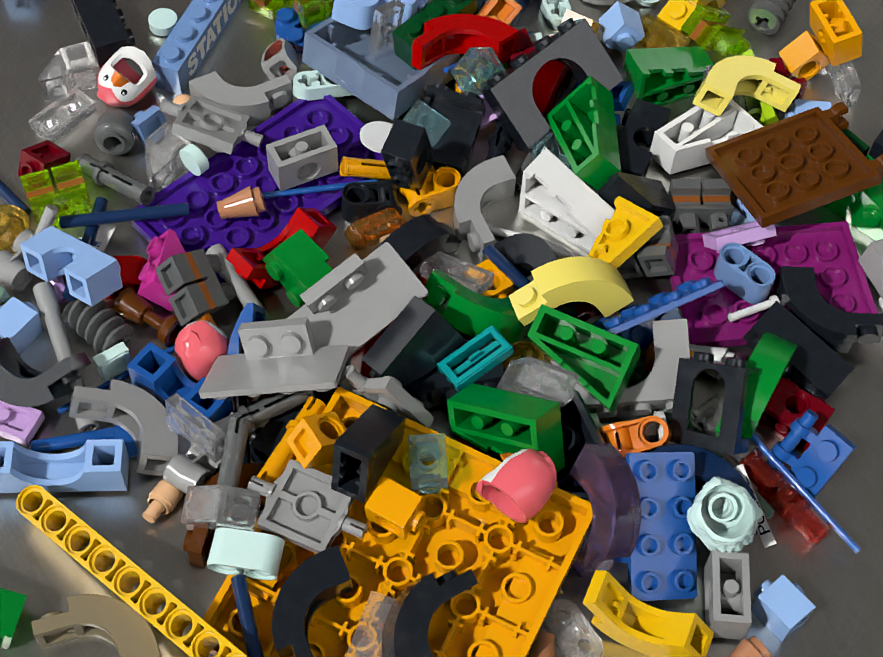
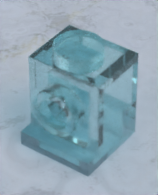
(475, 68)
(427, 449)

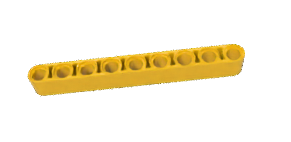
(122, 575)

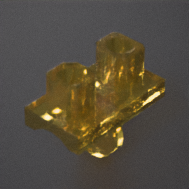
(660, 35)

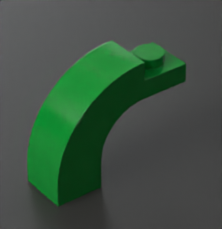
(472, 311)
(772, 358)

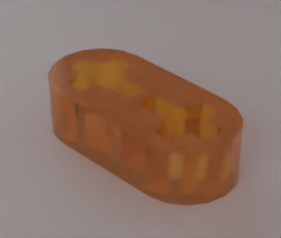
(369, 229)

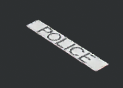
(762, 527)

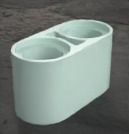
(246, 553)

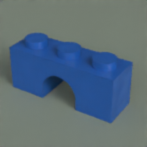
(161, 377)

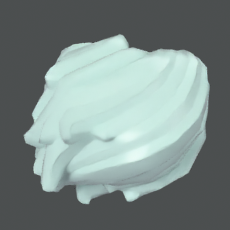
(724, 516)

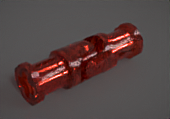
(787, 502)

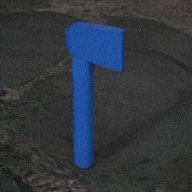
(79, 439)

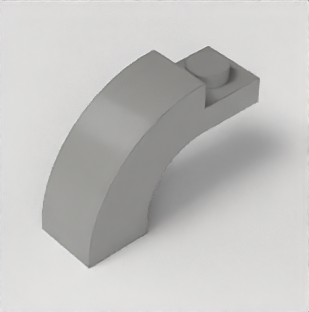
(253, 101)

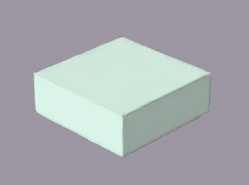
(112, 361)

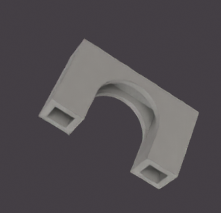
(658, 388)

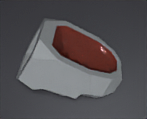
(280, 60)

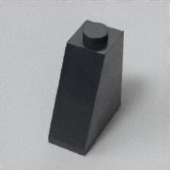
(412, 344)
(366, 451)

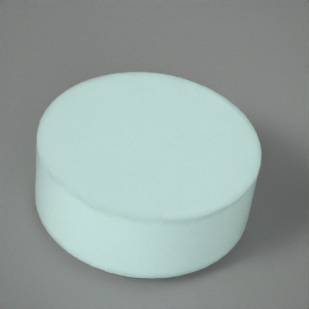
(162, 21)
(194, 159)

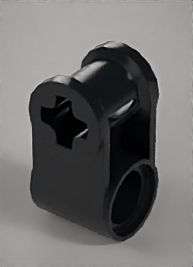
(368, 198)

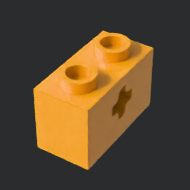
(836, 30)

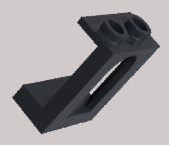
(736, 378)

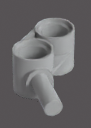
(13, 267)
(190, 469)

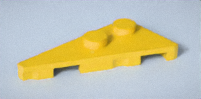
(624, 233)

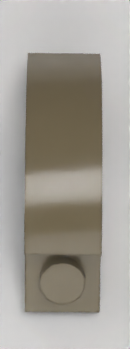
(101, 618)

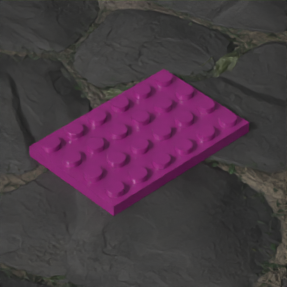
(820, 245)

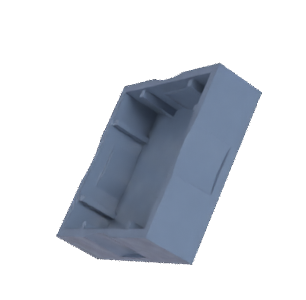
(383, 84)

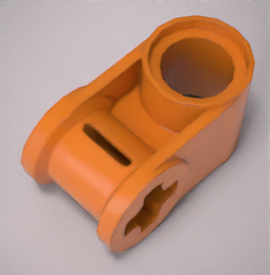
(633, 435)

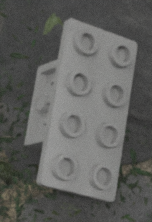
(359, 298)
(275, 359)

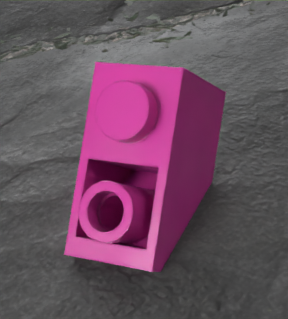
(159, 250)

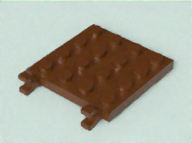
(794, 165)

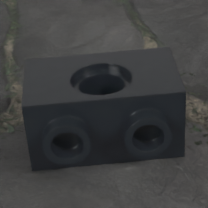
(408, 154)

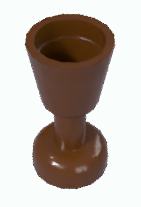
(140, 311)

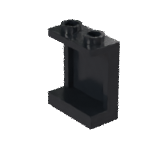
(466, 116)

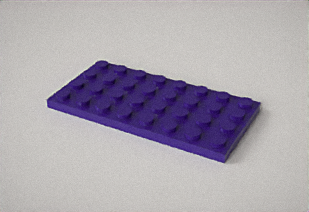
(249, 167)

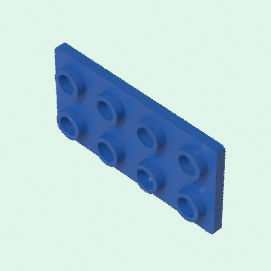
(636, 321)
(665, 551)

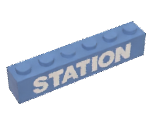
(191, 42)

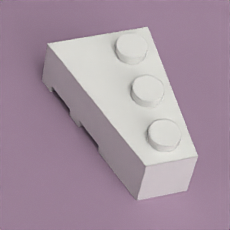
(683, 140)
(562, 201)

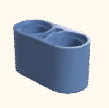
(744, 273)

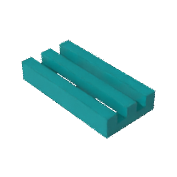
(479, 362)

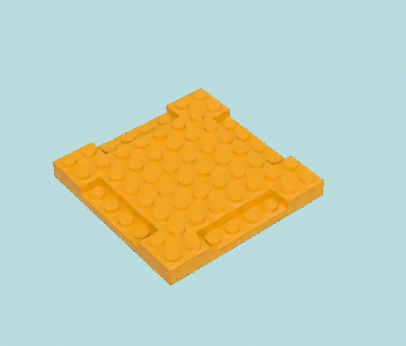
(513, 562)

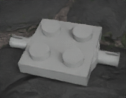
(210, 124)
(387, 393)
(305, 508)

